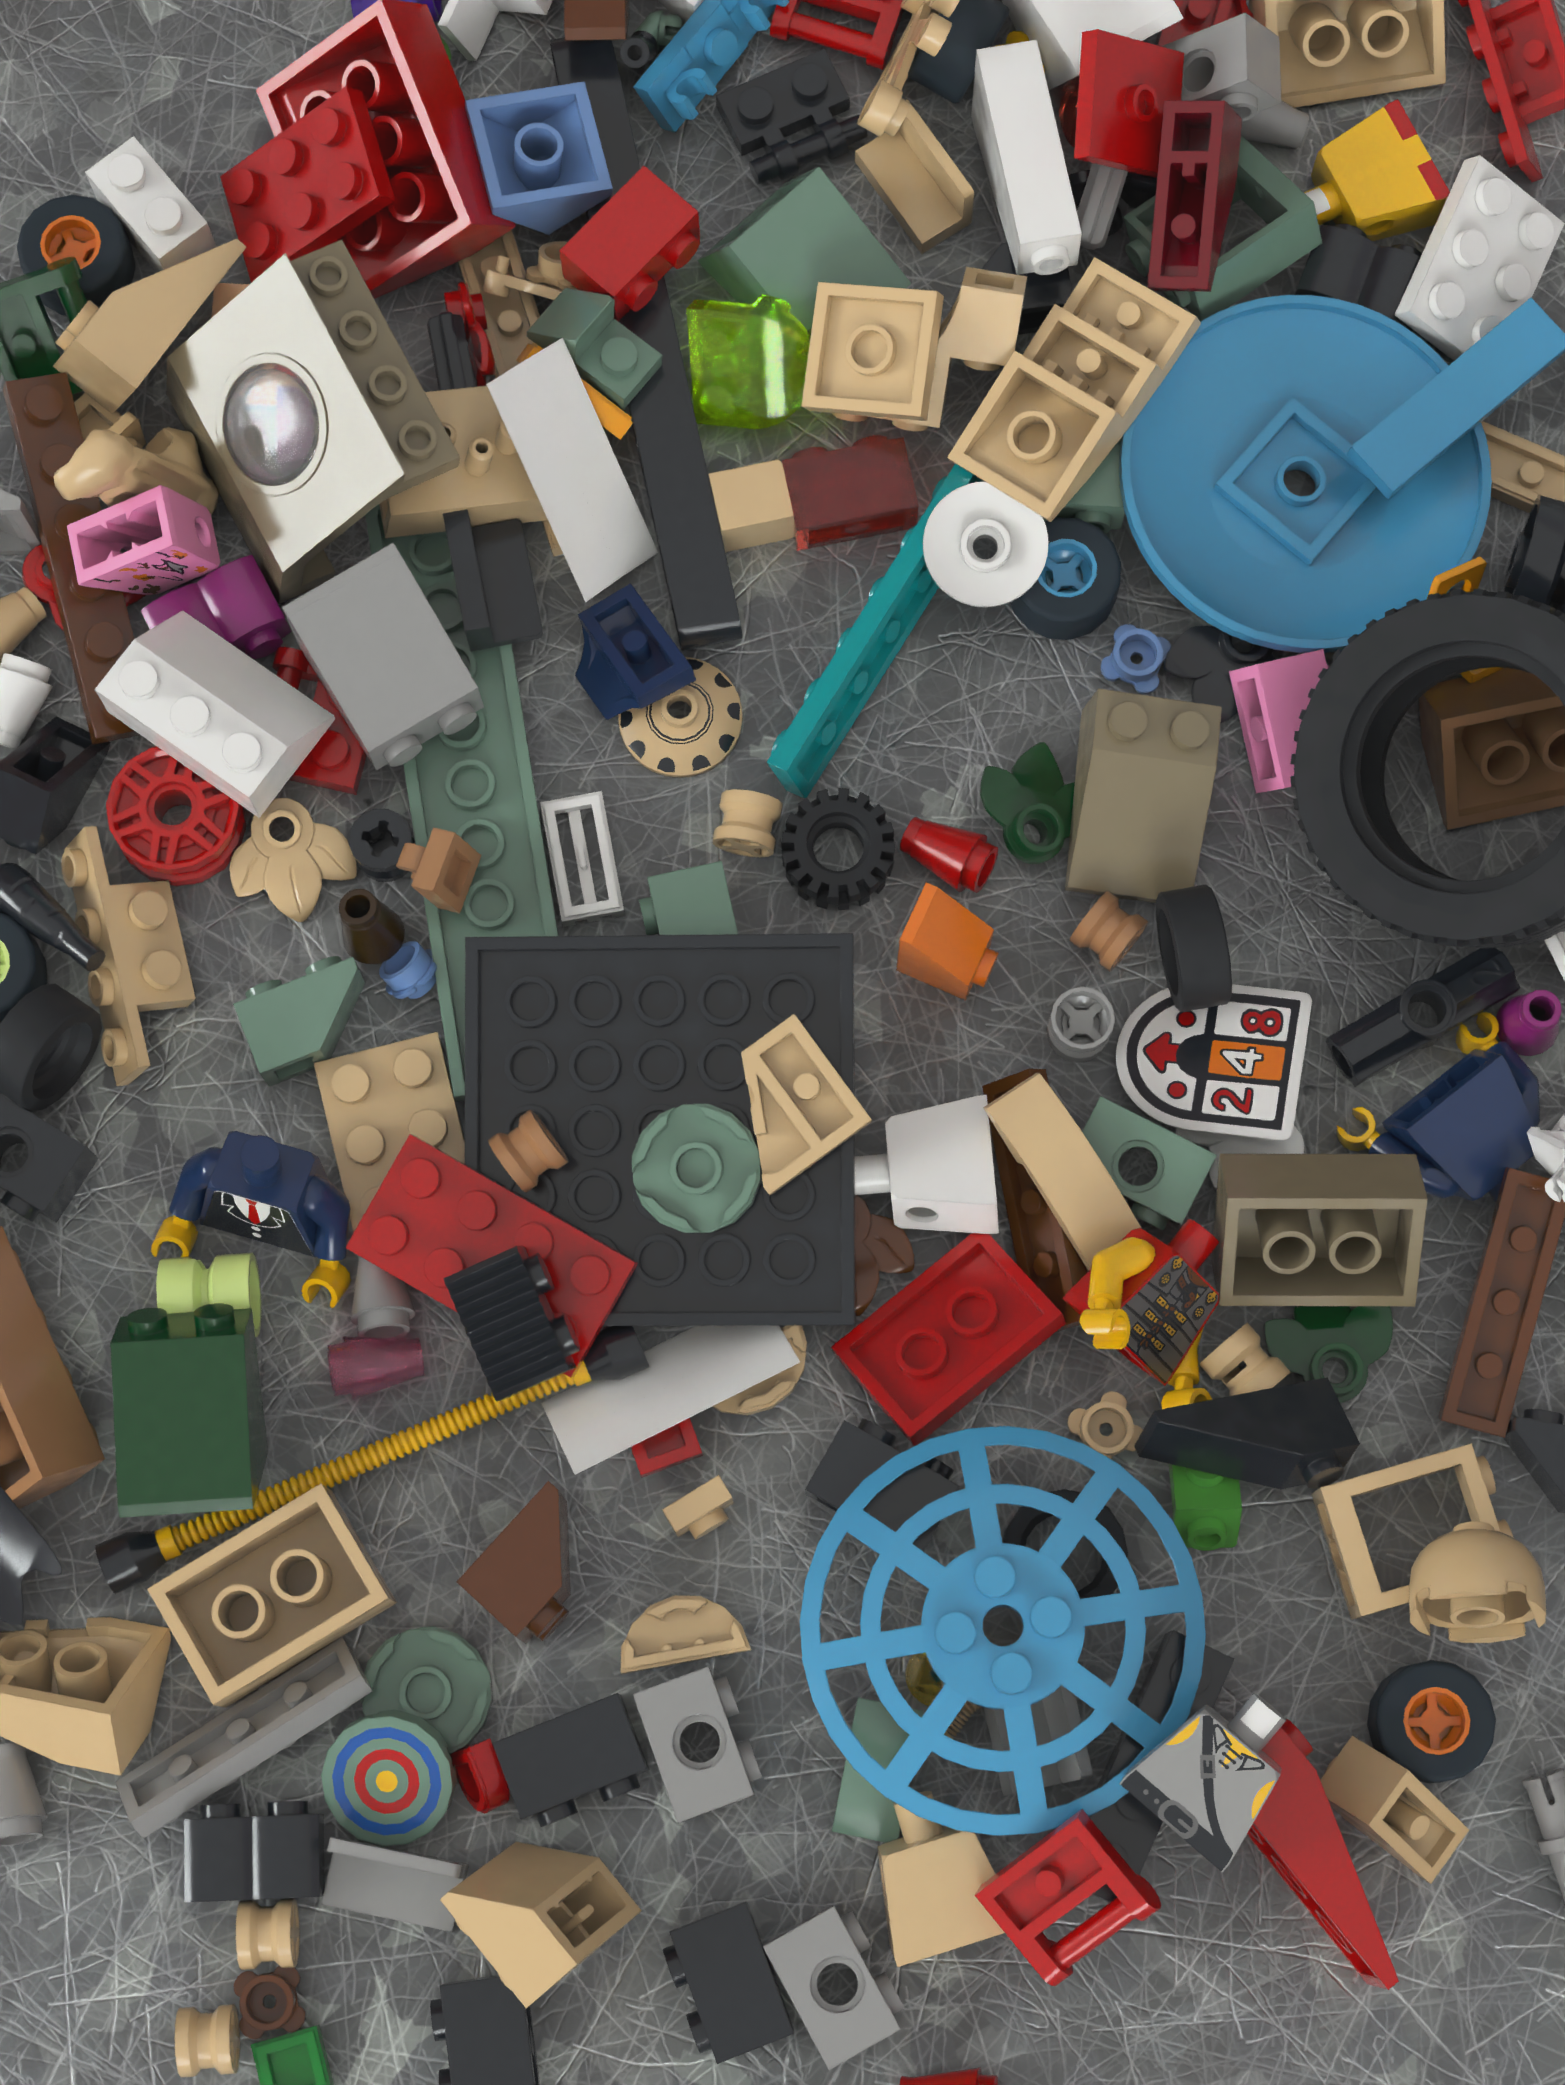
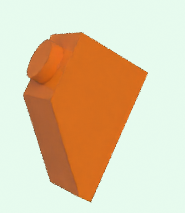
(946, 944)

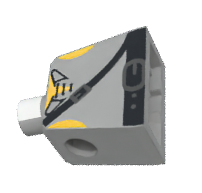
(1211, 1777)

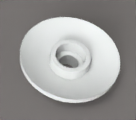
(979, 513)

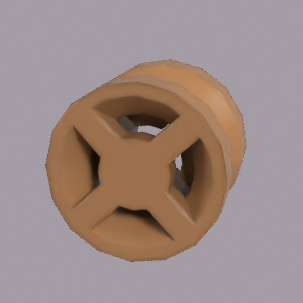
(1108, 931)
(528, 1151)

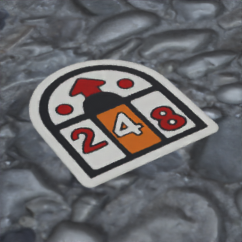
(1218, 1065)

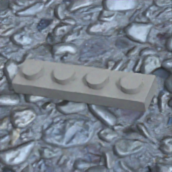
(242, 1737)

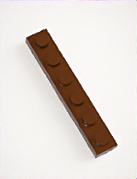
(91, 617)

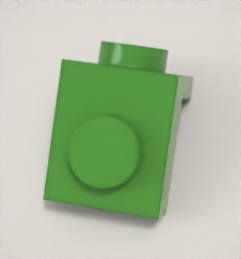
(1205, 1508)

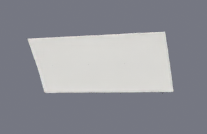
(572, 468)
(682, 1380)

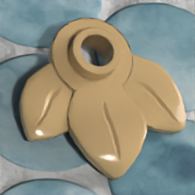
(291, 868)

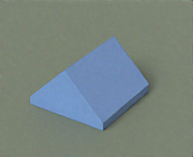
(539, 155)

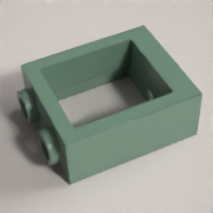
(1287, 237)

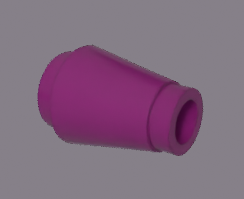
(1523, 1031)

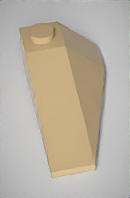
(82, 1691)

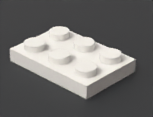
(1478, 259)

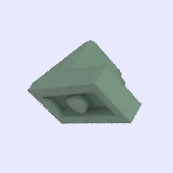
(600, 346)

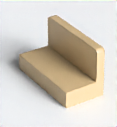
(918, 182)

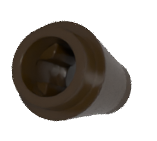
(369, 927)

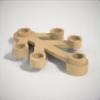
(927, 31)

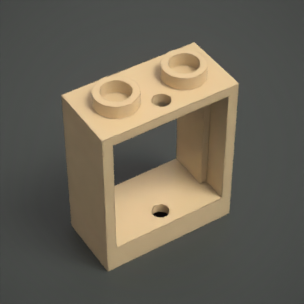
(1346, 1537)

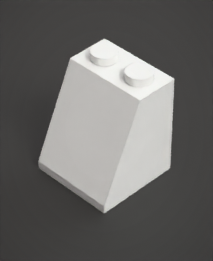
(1060, 25)

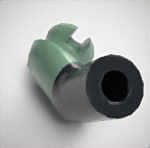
(646, 41)

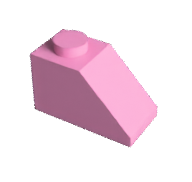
(1269, 708)

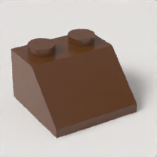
(526, 1569)

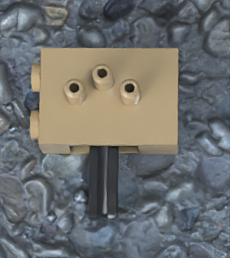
(489, 473)

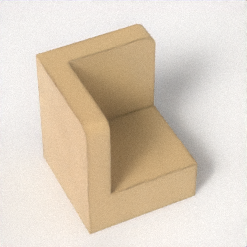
(752, 505)

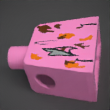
(165, 539)

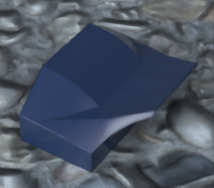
(628, 655)

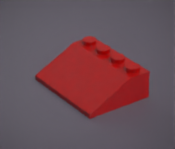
(421, 132)

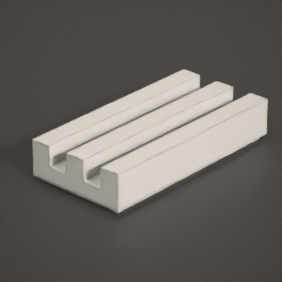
(591, 908)

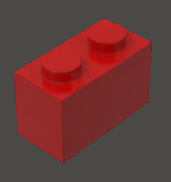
(632, 243)

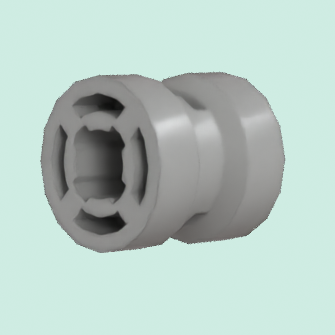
(1088, 1015)

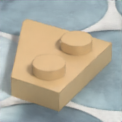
(796, 1103)

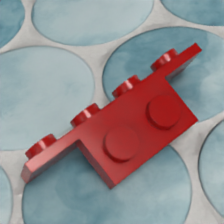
(1525, 66)

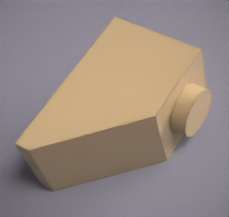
(1392, 1808)

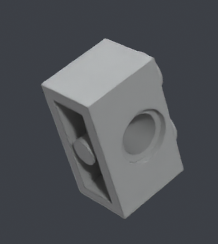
(1232, 64)
(666, 1715)
(842, 2027)

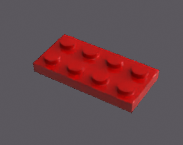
(446, 1216)

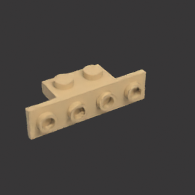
(142, 948)

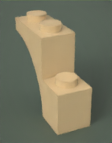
(977, 329)

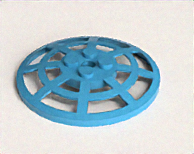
(991, 1674)

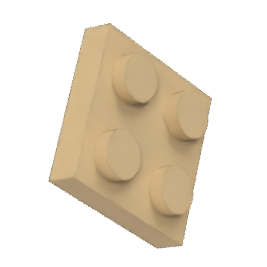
(872, 351)

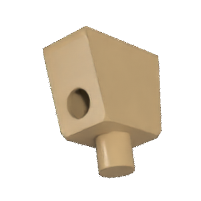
(932, 1889)

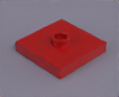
(1123, 100)

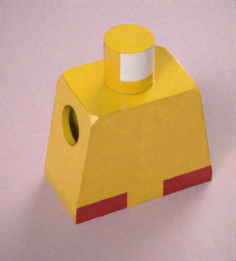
(1378, 177)

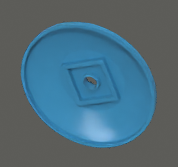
(1277, 393)

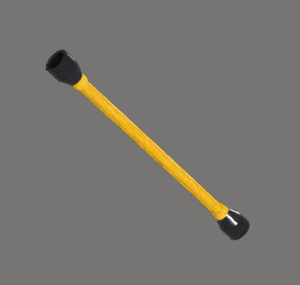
(138, 1555)

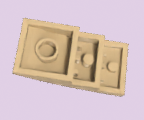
(1074, 390)

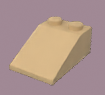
(123, 339)

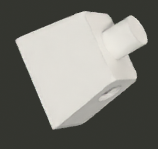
(936, 1169)

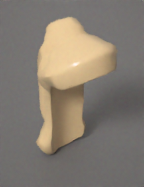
(117, 470)

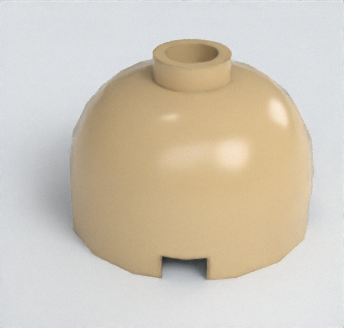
(1476, 1586)

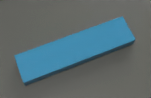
(1458, 398)

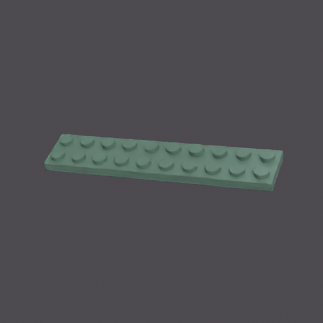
(479, 789)

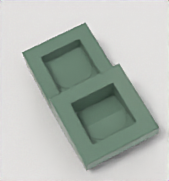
(861, 1807)

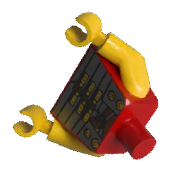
(1151, 1305)

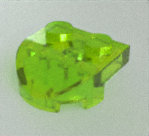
(746, 362)

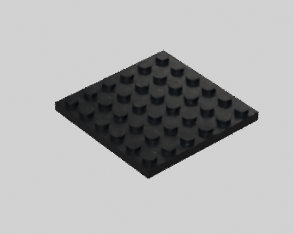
(639, 1024)

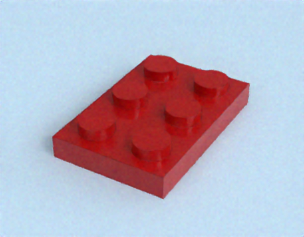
(308, 183)
(948, 1336)

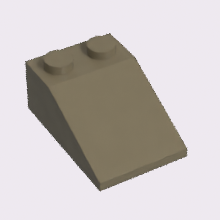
(1141, 794)

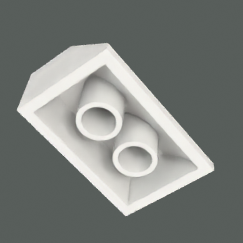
(214, 710)

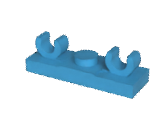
(700, 57)

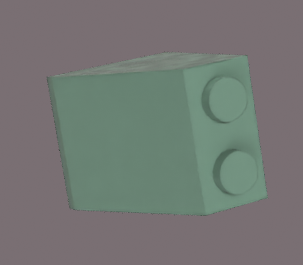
(794, 242)

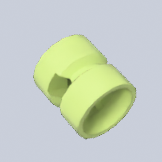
(231, 1279)

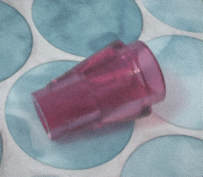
(372, 1364)

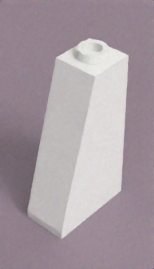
(1025, 158)

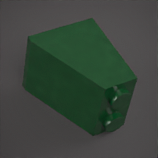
(187, 1411)

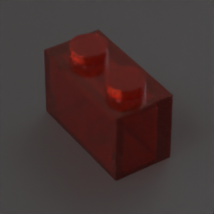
(850, 492)

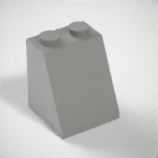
(384, 658)

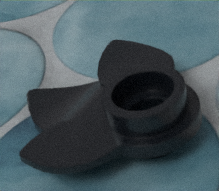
(1207, 657)

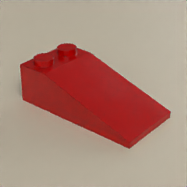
(1310, 1855)

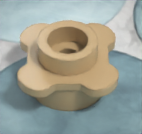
(549, 267)
(1109, 1411)

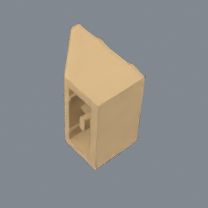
(539, 1914)

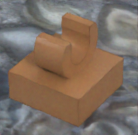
(441, 869)

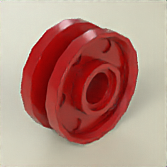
(178, 852)

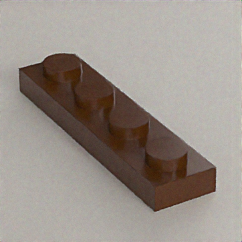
(1037, 1237)
(1503, 1305)

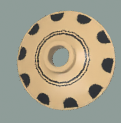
(691, 743)

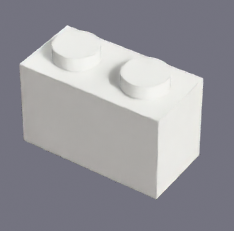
(149, 207)

